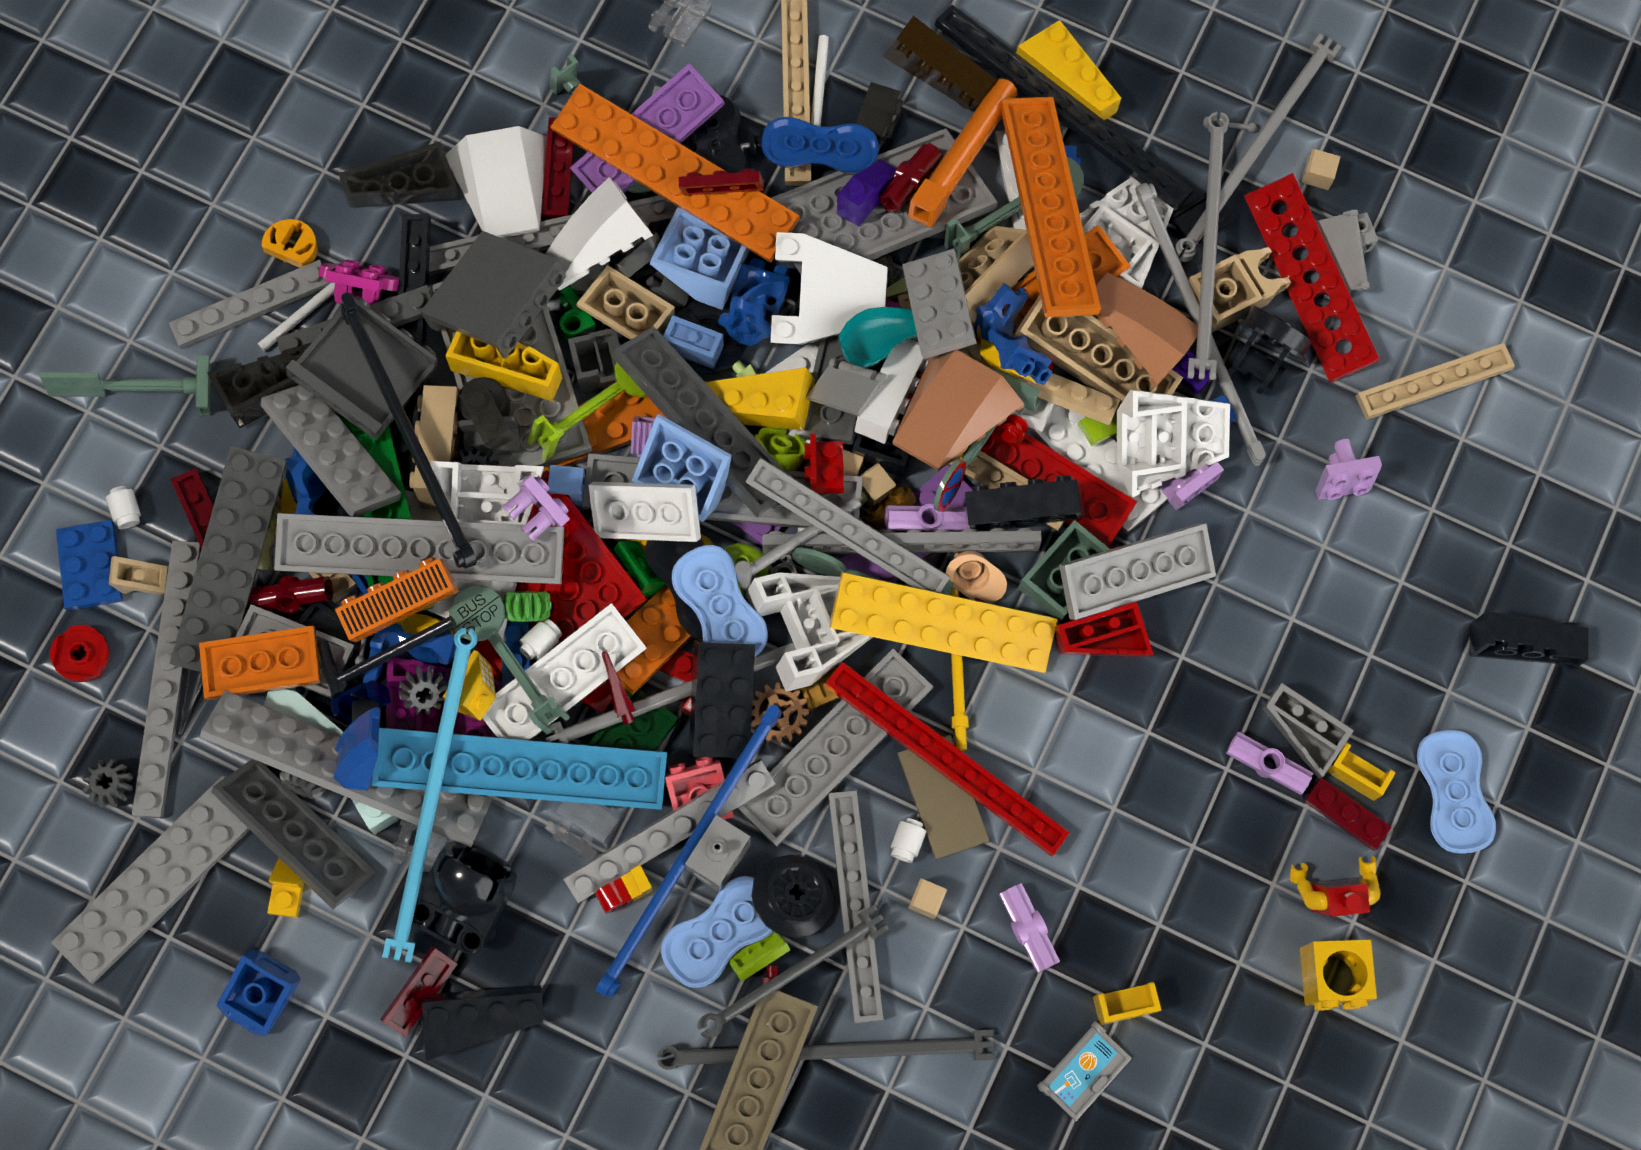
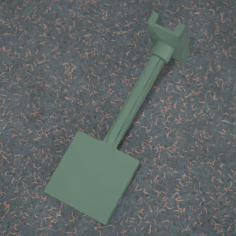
(90, 385)

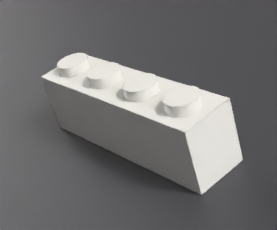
(890, 400)

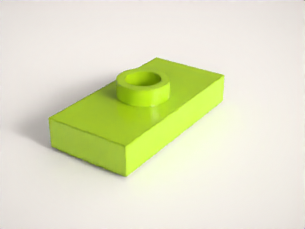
(758, 955)

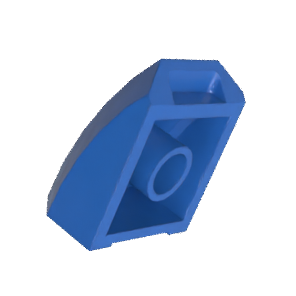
(358, 751)
(258, 992)

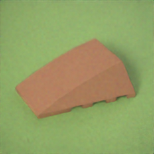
(1145, 325)
(954, 408)

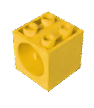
(1356, 955)

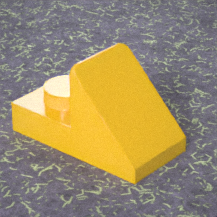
(285, 892)

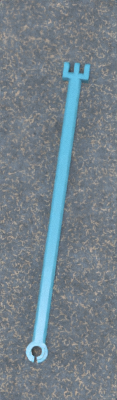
(430, 801)

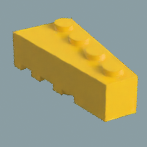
(1067, 64)
(522, 369)
(768, 398)

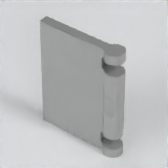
(846, 387)

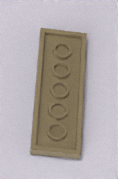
(760, 1073)

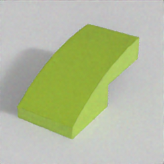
(1097, 431)

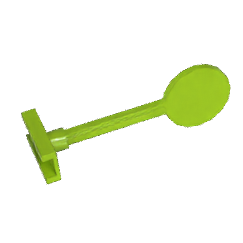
(549, 434)

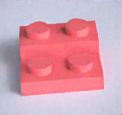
(688, 782)

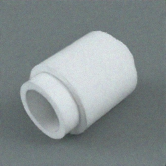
(123, 507)
(540, 640)
(908, 840)

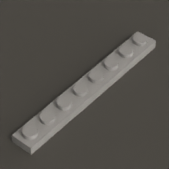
(846, 527)
(662, 834)
(854, 900)

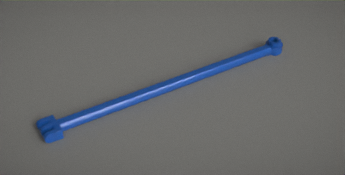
(609, 984)

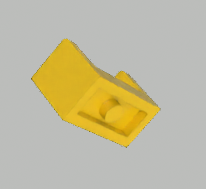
(1360, 774)
(1127, 1003)

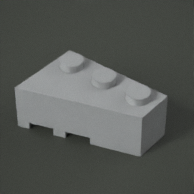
(1307, 728)

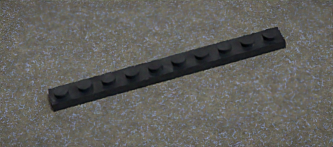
(412, 275)

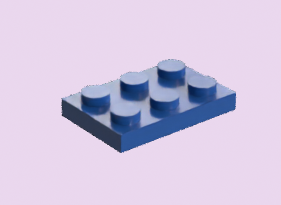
(86, 563)

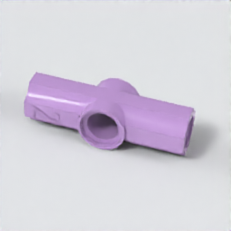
(910, 517)
(1285, 772)
(1029, 928)

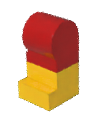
(624, 890)

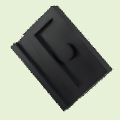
(1189, 215)

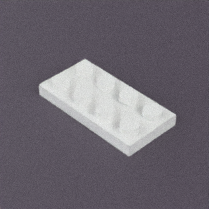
(645, 511)

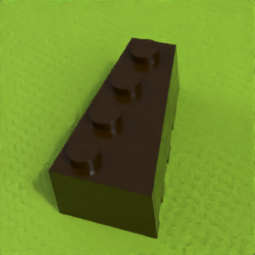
(939, 64)

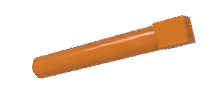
(933, 193)

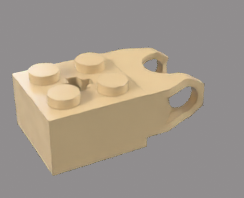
(1242, 285)

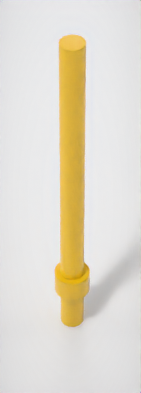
(959, 720)

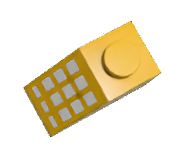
(478, 687)

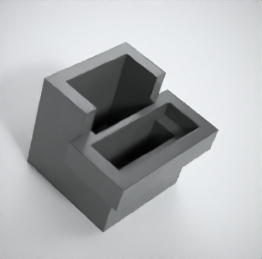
(593, 359)

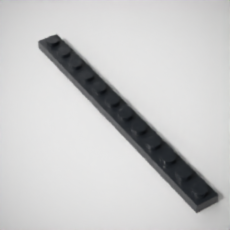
(1069, 110)

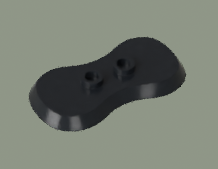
(718, 139)
(661, 558)

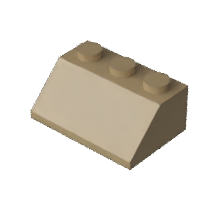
(625, 305)

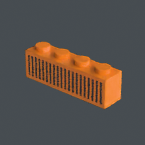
(397, 599)

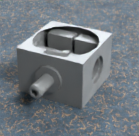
(718, 853)

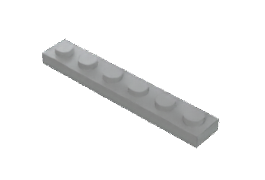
(248, 305)

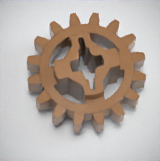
(789, 708)

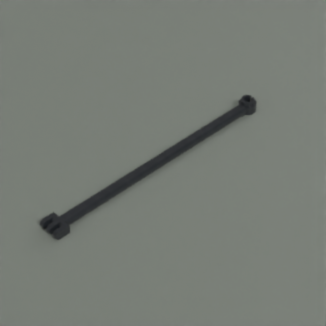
(464, 555)

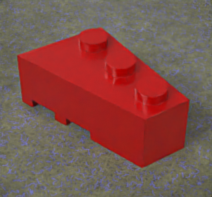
(1106, 634)

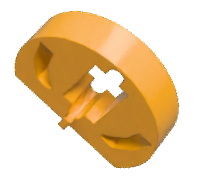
(304, 250)

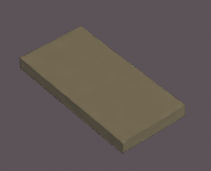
(943, 808)

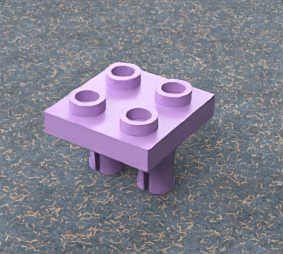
(1346, 473)
(551, 510)

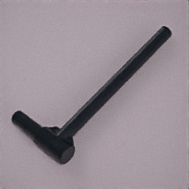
(338, 678)

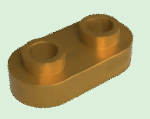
(898, 497)

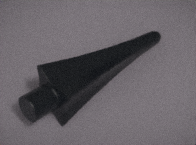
(193, 694)

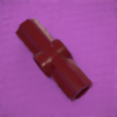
(909, 177)
(291, 593)

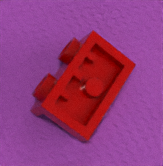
(825, 467)

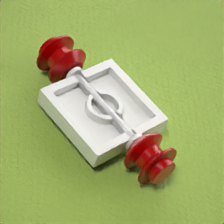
(1018, 422)

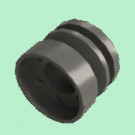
(639, 255)

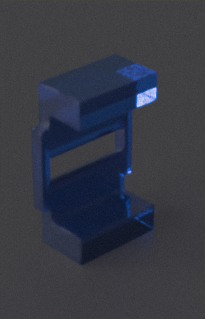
(342, 705)

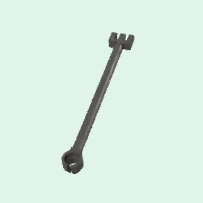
(867, 926)

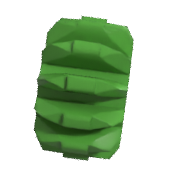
(527, 606)

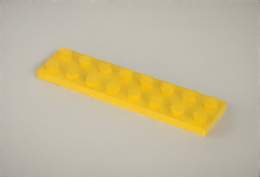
(943, 622)

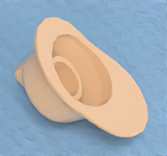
(976, 577)

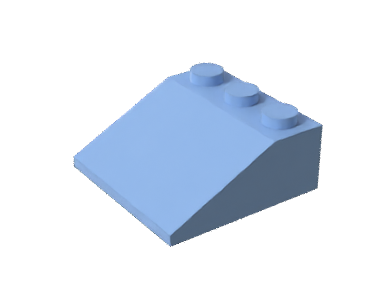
(699, 259)
(682, 457)

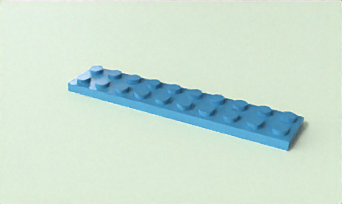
(524, 769)

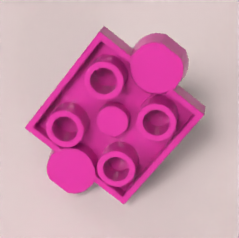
(350, 275)

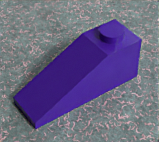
(863, 191)

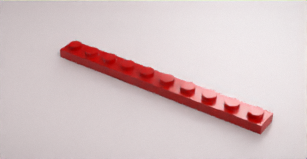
(947, 759)

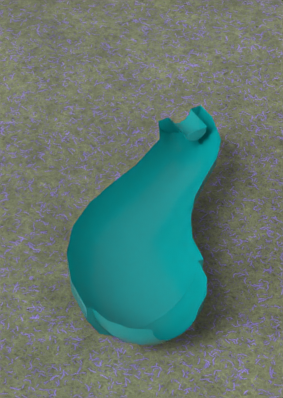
(875, 333)

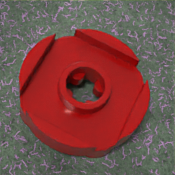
(91, 665)

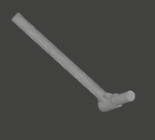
(747, 570)

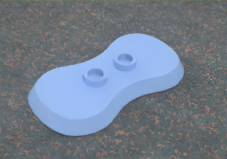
(709, 585)
(1459, 813)
(703, 945)

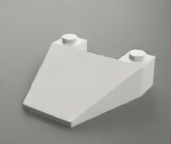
(832, 288)
(807, 612)

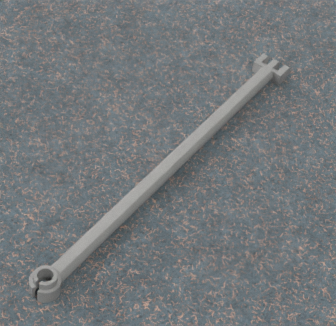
(1321, 53)
(1146, 194)
(1202, 359)
(649, 703)

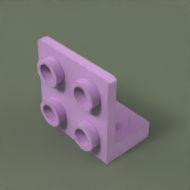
(1185, 488)

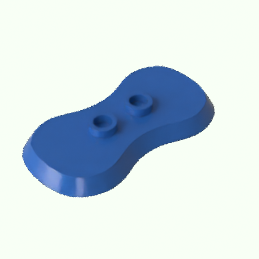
(797, 143)

